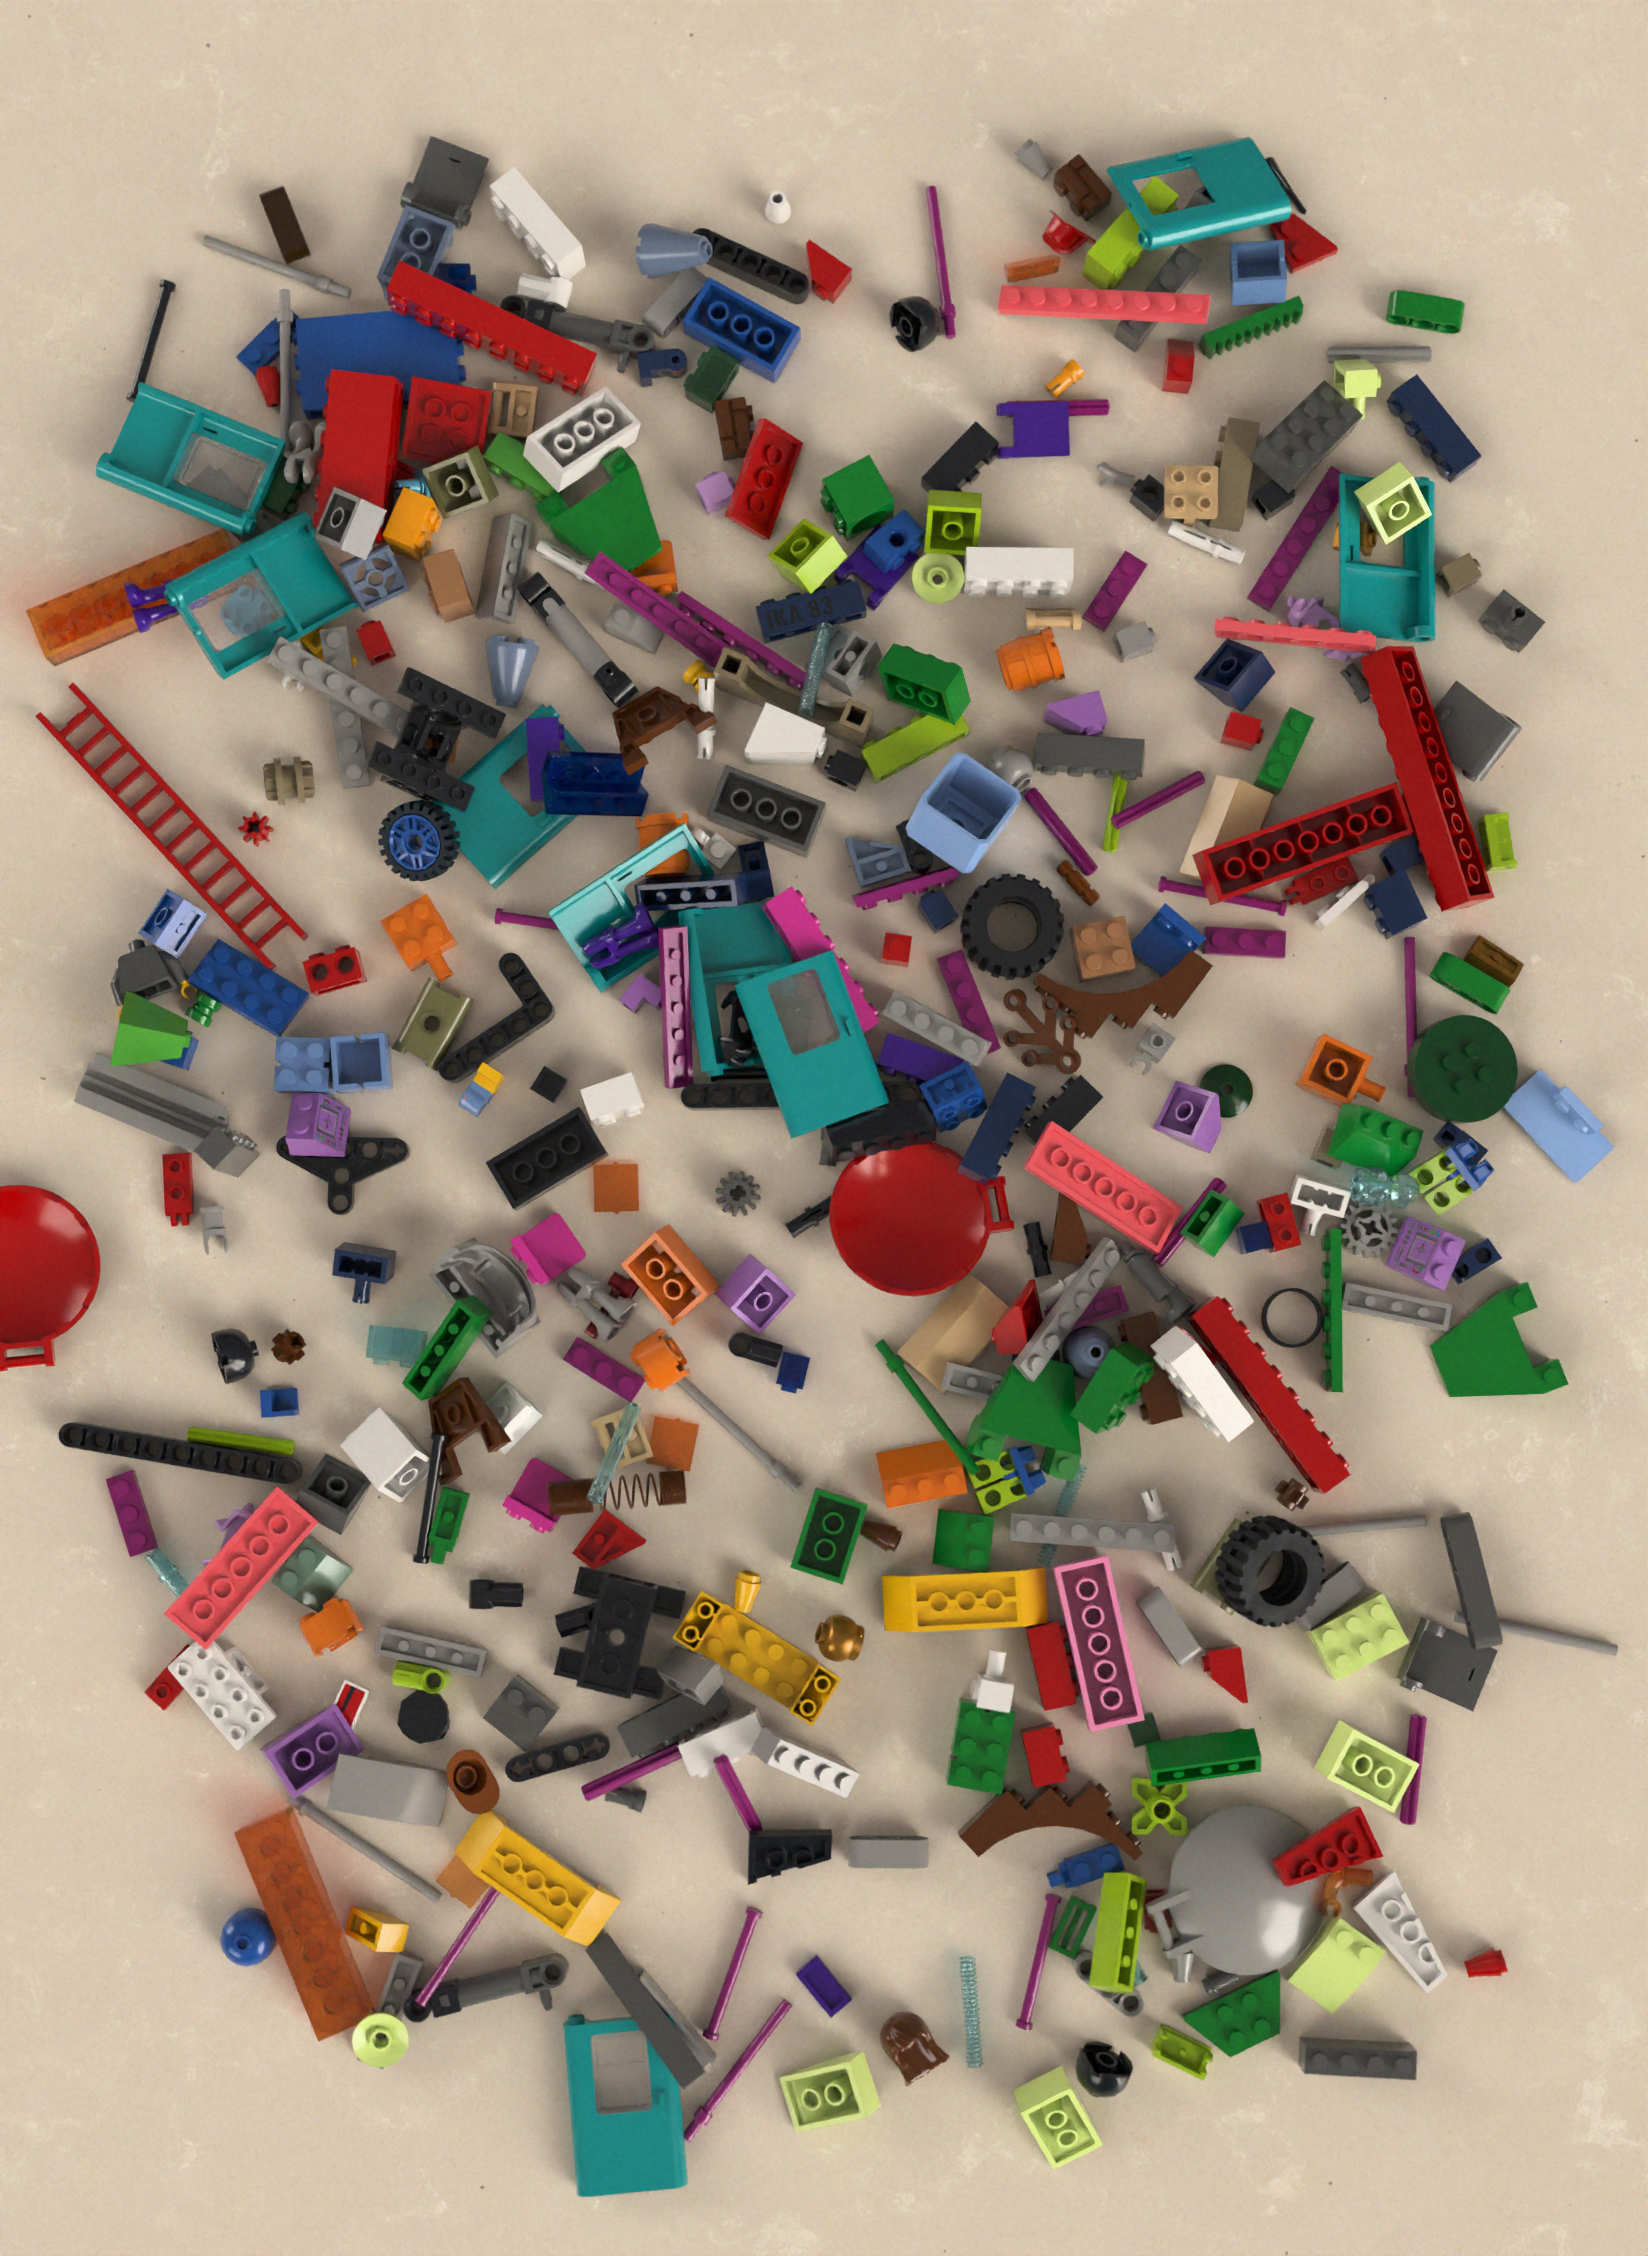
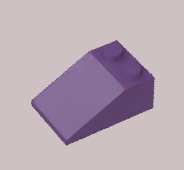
(311, 1750)

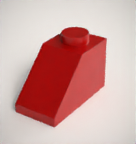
(827, 273)
(1178, 366)
(1226, 1668)

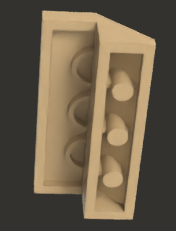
(1229, 813)
(954, 1331)

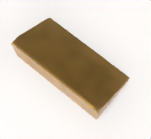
(1493, 961)

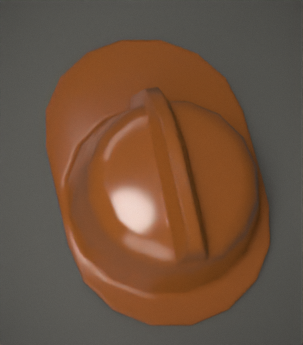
(472, 1782)

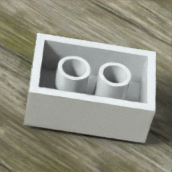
(728, 1737)

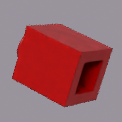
(375, 642)
(1242, 731)
(896, 949)

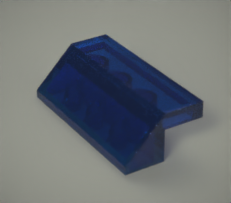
(591, 785)

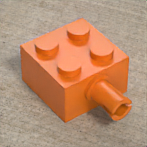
(421, 936)
(1338, 1072)

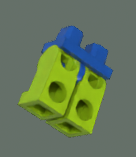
(1459, 1171)
(1012, 1476)

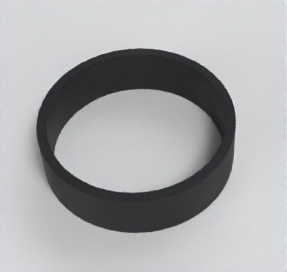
(1319, 1317)

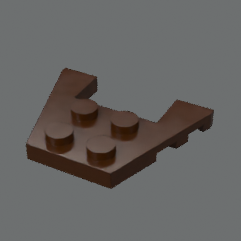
(651, 716)
(460, 1414)

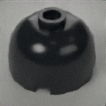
(915, 322)
(234, 1354)
(1101, 2070)

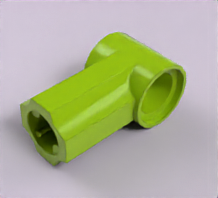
(418, 1676)

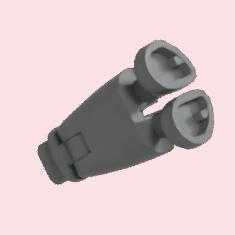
(1157, 1282)

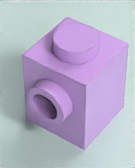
(715, 491)

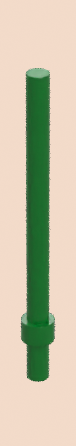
(896, 1365)

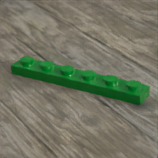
(1332, 1322)

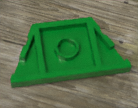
(1241, 2015)

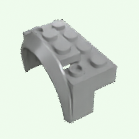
(505, 1282)

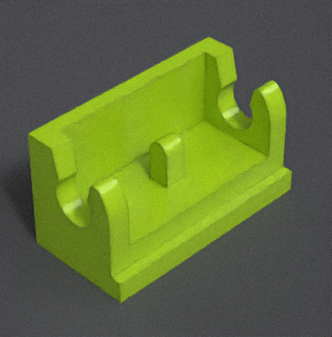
(1496, 842)
(1181, 2051)

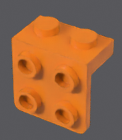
(659, 571)

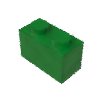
(1212, 1223)

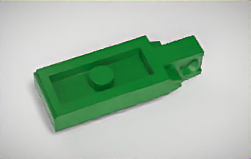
(447, 1522)

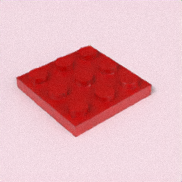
(444, 419)

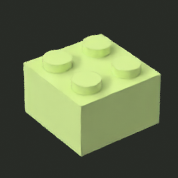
(1393, 503)

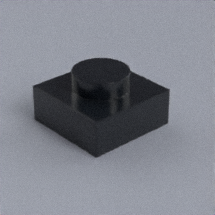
(549, 1084)

